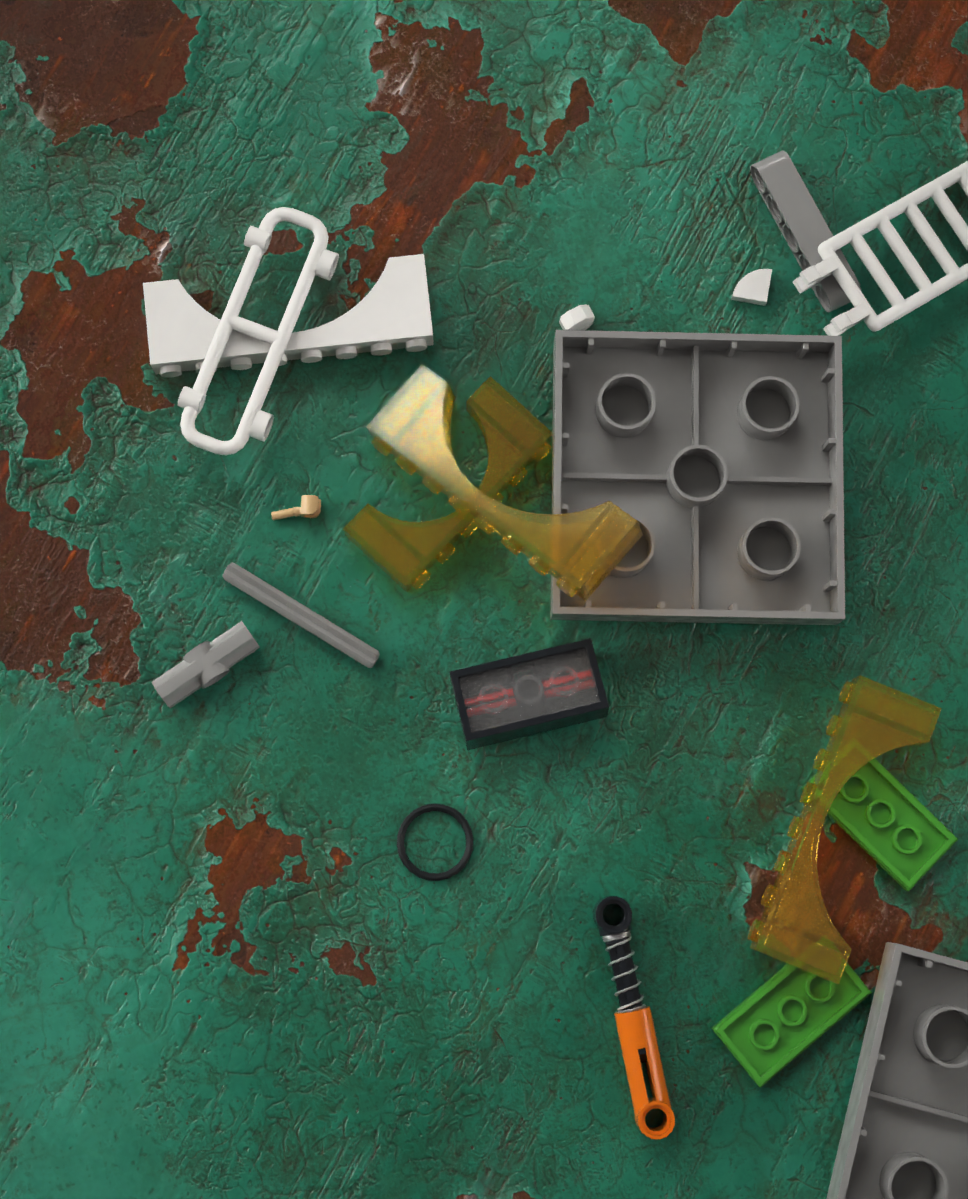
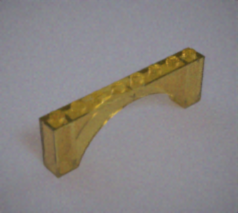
(571, 547)
(795, 920)

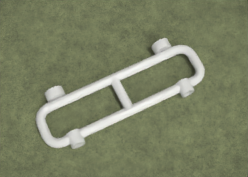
(256, 422)

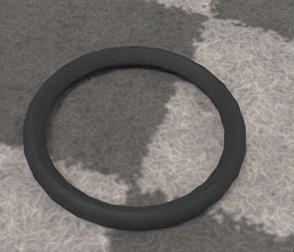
(435, 876)

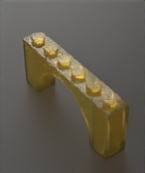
(411, 548)

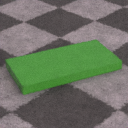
(890, 824)
(786, 1018)

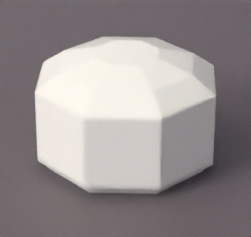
(577, 318)

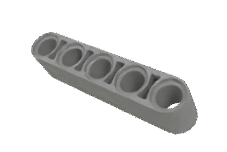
(799, 221)

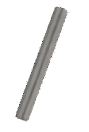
(301, 615)

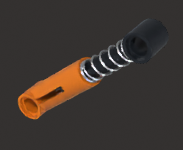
(635, 1023)

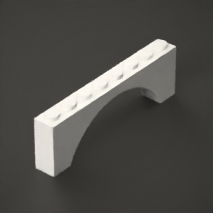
(386, 319)

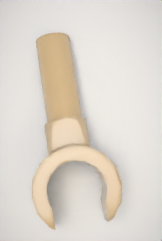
(309, 508)

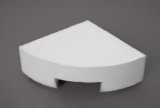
(753, 287)

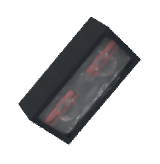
(529, 694)

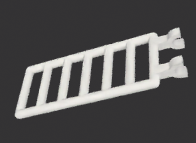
(881, 219)

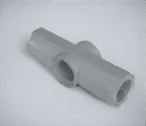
(205, 664)

